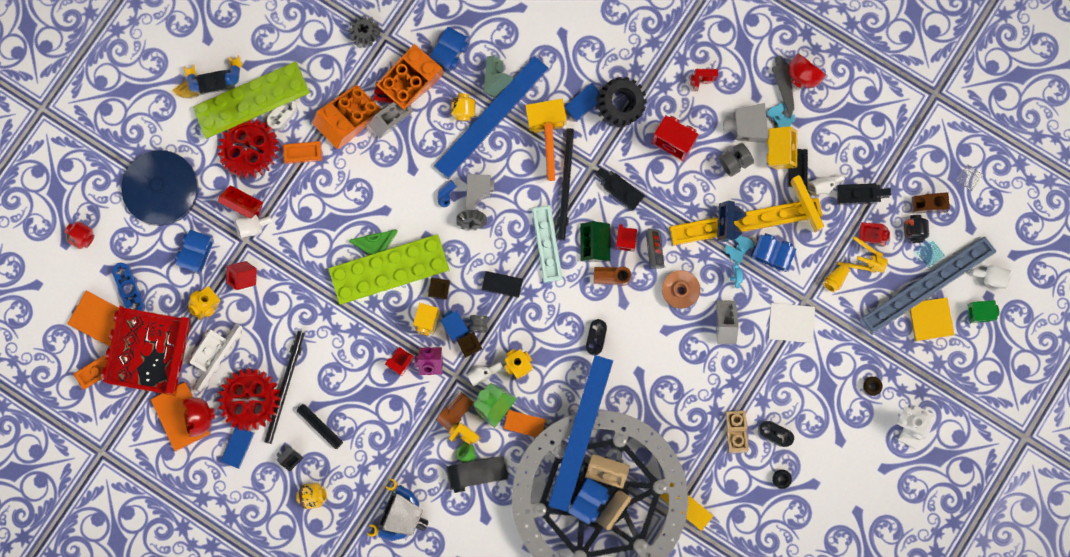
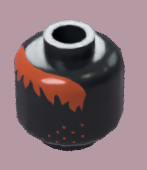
(916, 229)

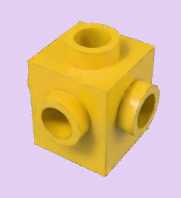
(203, 303)
(521, 370)

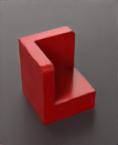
(626, 239)
(241, 275)
(400, 361)

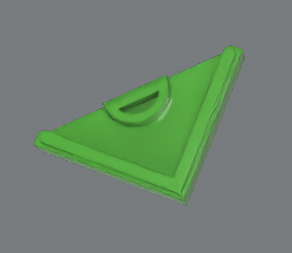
(375, 242)

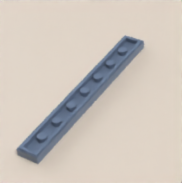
(928, 285)

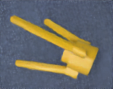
(875, 263)

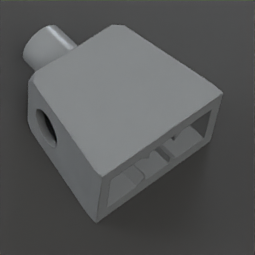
(749, 124)

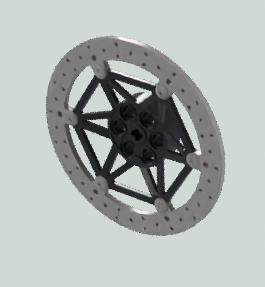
(617, 444)

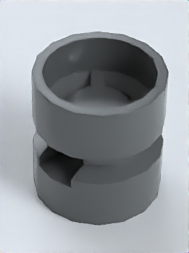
(729, 159)

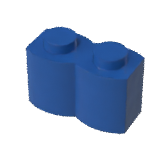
(449, 49)
(194, 251)
(773, 252)
(588, 501)

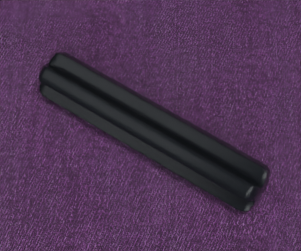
(319, 426)

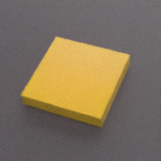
(932, 320)

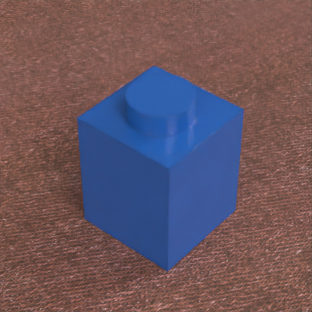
(454, 325)

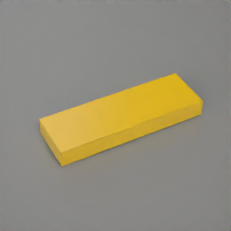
(807, 203)
(695, 513)

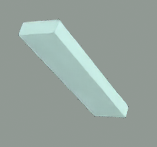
(547, 244)

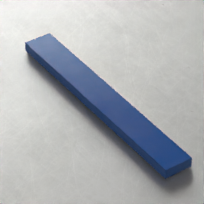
(491, 117)
(580, 433)

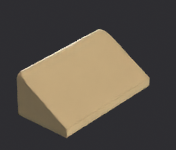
(607, 471)
(613, 510)

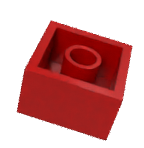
(675, 137)

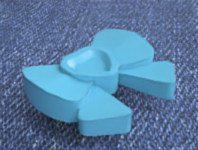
(779, 119)
(738, 253)
(738, 275)

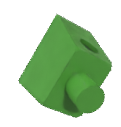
(493, 404)

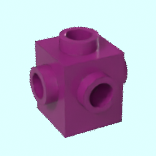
(429, 361)

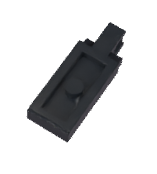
(620, 189)
(861, 193)

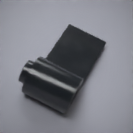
(476, 473)

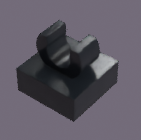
(289, 458)

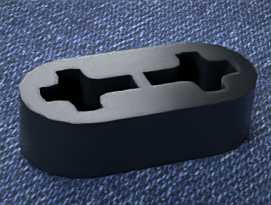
(591, 336)
(778, 430)

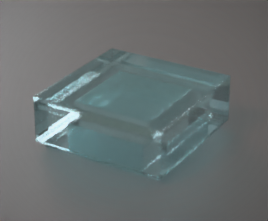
(930, 254)

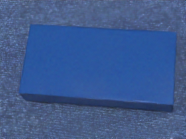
(582, 103)
(237, 447)

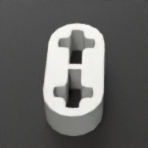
(284, 119)

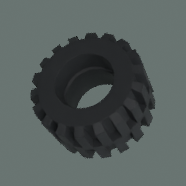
(634, 96)

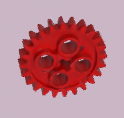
(242, 163)
(250, 382)

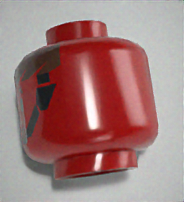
(79, 235)

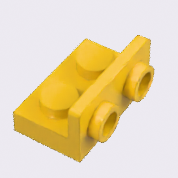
(467, 434)

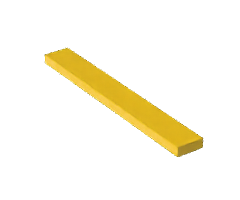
(754, 220)

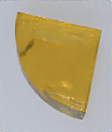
(183, 91)

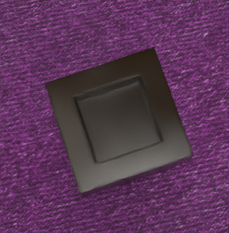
(439, 288)
(469, 344)

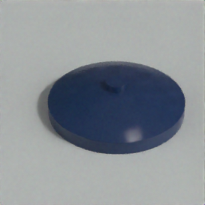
(160, 188)

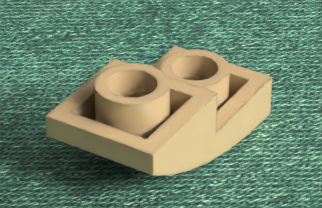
(737, 432)

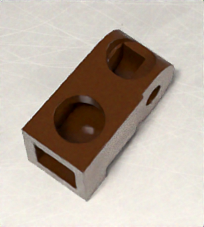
(931, 203)

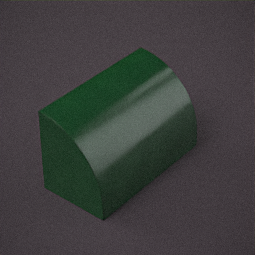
(595, 241)

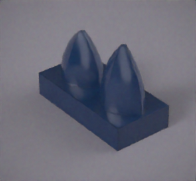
(727, 214)

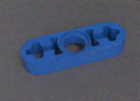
(128, 274)

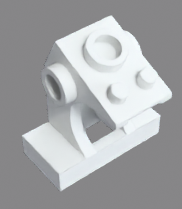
(915, 424)

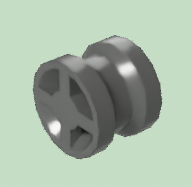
(479, 323)

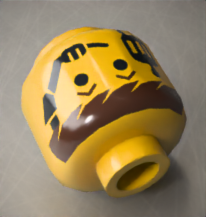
(463, 107)
(311, 496)

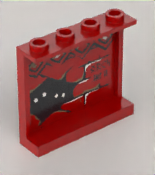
(146, 351)

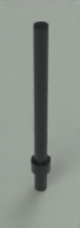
(563, 220)
(295, 350)

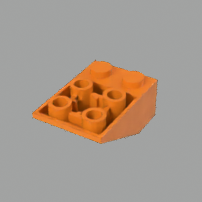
(410, 77)
(345, 116)

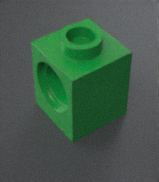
(983, 311)

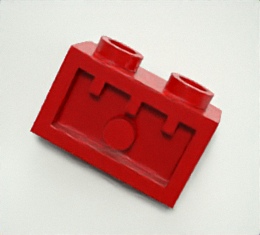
(241, 202)

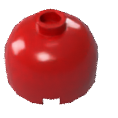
(805, 73)
(197, 416)

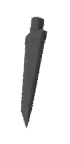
(784, 83)

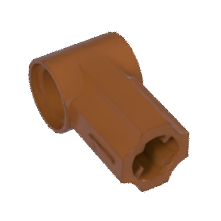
(609, 275)
(453, 414)

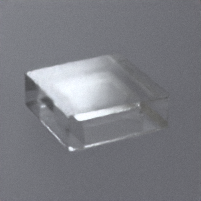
(969, 177)

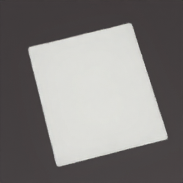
(791, 323)

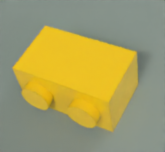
(546, 111)
(782, 148)
(426, 319)

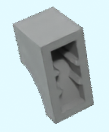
(388, 119)
(477, 189)
(726, 322)

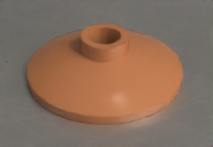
(687, 282)

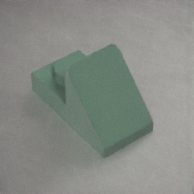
(495, 80)

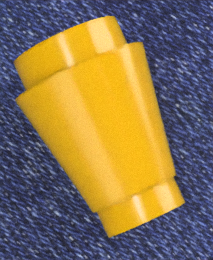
(836, 278)

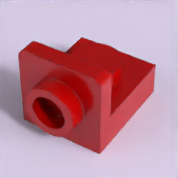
(705, 75)
(874, 233)

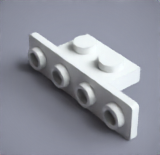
(210, 353)

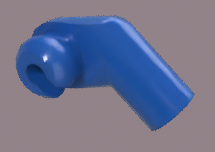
(444, 194)

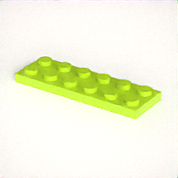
(251, 100)
(388, 269)

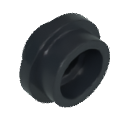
(788, 479)

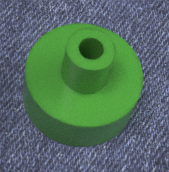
(466, 453)

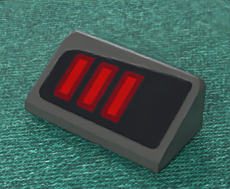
(655, 249)

